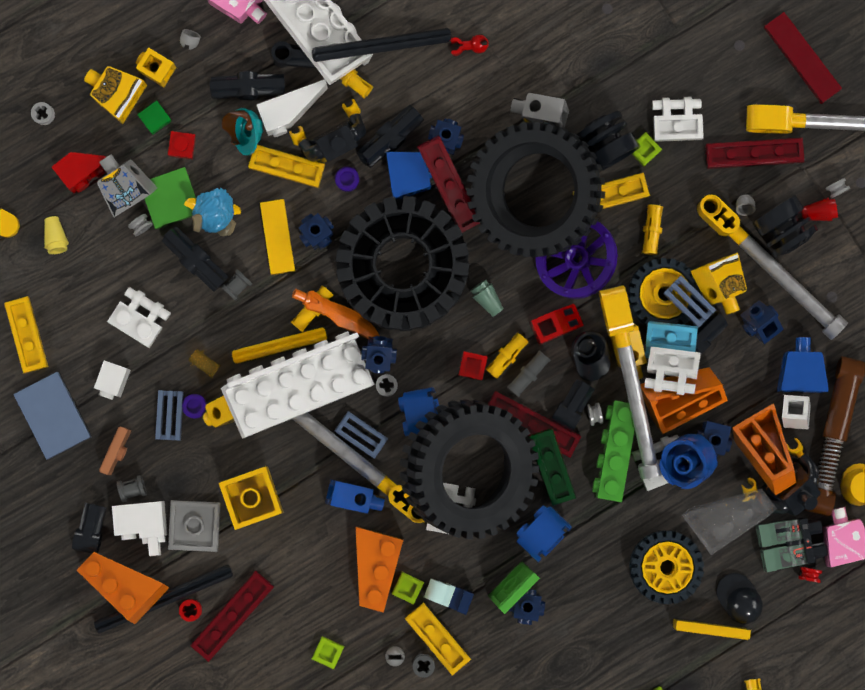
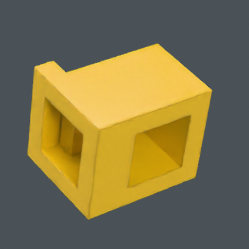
(150, 58)

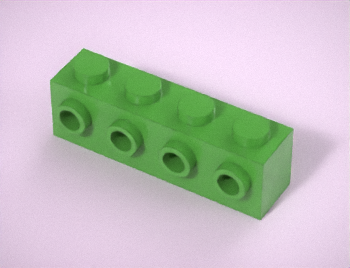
(616, 452)

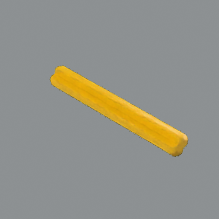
(279, 345)

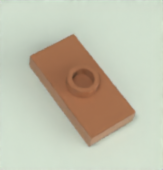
(116, 451)

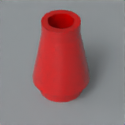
(821, 210)

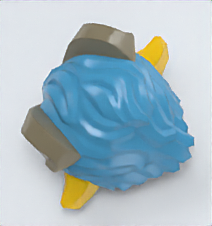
(213, 212)

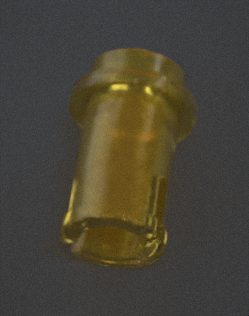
(204, 363)

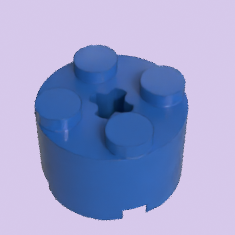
(415, 406)
(699, 454)
(543, 533)

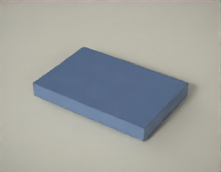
(52, 415)

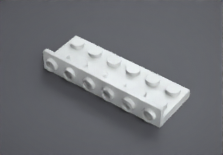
(316, 25)
(296, 384)

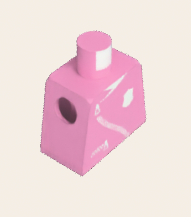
(240, 9)
(843, 539)

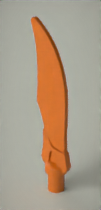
(339, 314)

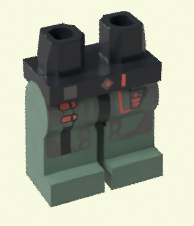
(797, 543)

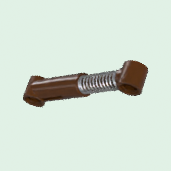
(848, 378)

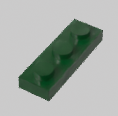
(553, 467)

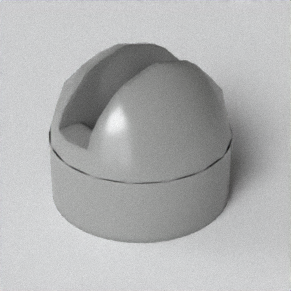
(189, 38)
(745, 205)
(395, 650)

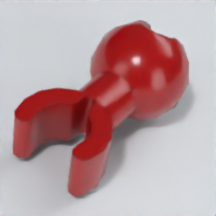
(474, 44)

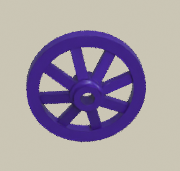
(571, 263)

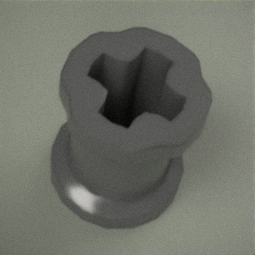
(236, 284)
(131, 488)
(423, 673)

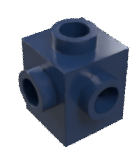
(448, 126)
(318, 240)
(760, 317)
(379, 346)
(721, 435)
(537, 608)

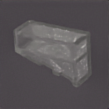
(728, 518)

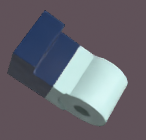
(449, 595)

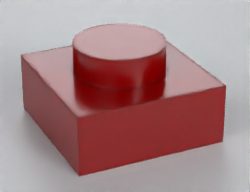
(181, 145)
(473, 366)

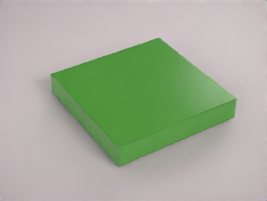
(167, 202)
(513, 587)

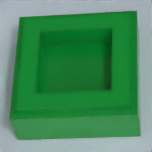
(154, 117)

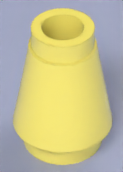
(54, 236)

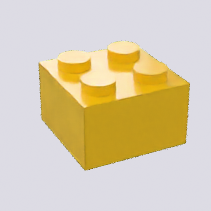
(251, 497)

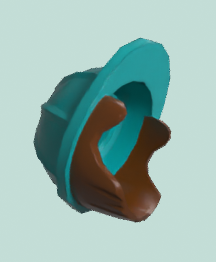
(244, 128)

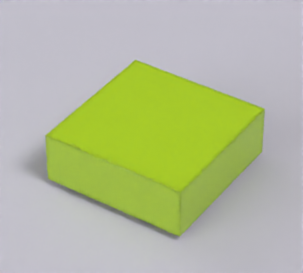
(647, 151)
(407, 588)
(328, 652)

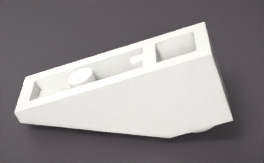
(285, 110)

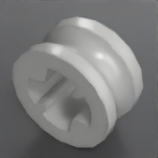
(35, 115)
(837, 188)
(140, 225)
(381, 391)
(594, 414)

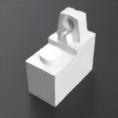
(142, 518)

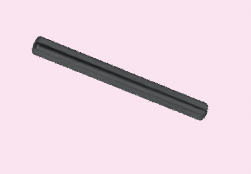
(381, 44)
(170, 596)

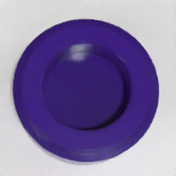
(347, 179)
(194, 406)

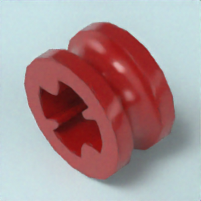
(810, 574)
(193, 617)

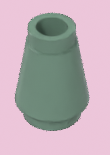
(487, 297)

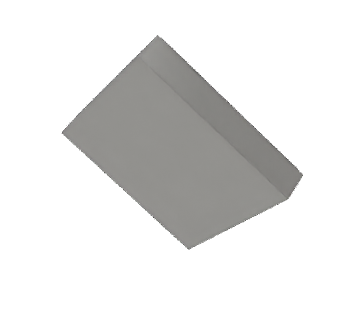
(194, 526)

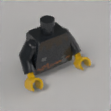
(334, 141)
(800, 495)

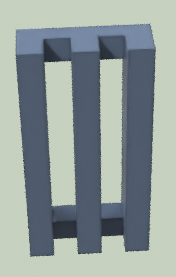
(704, 316)
(159, 421)
(344, 423)

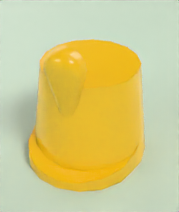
(853, 484)

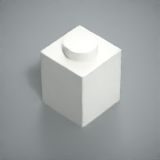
(111, 380)
(796, 412)

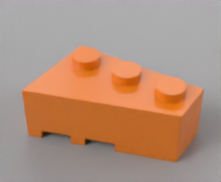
(672, 410)
(765, 448)
(376, 566)
(121, 586)

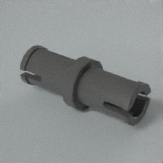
(529, 373)

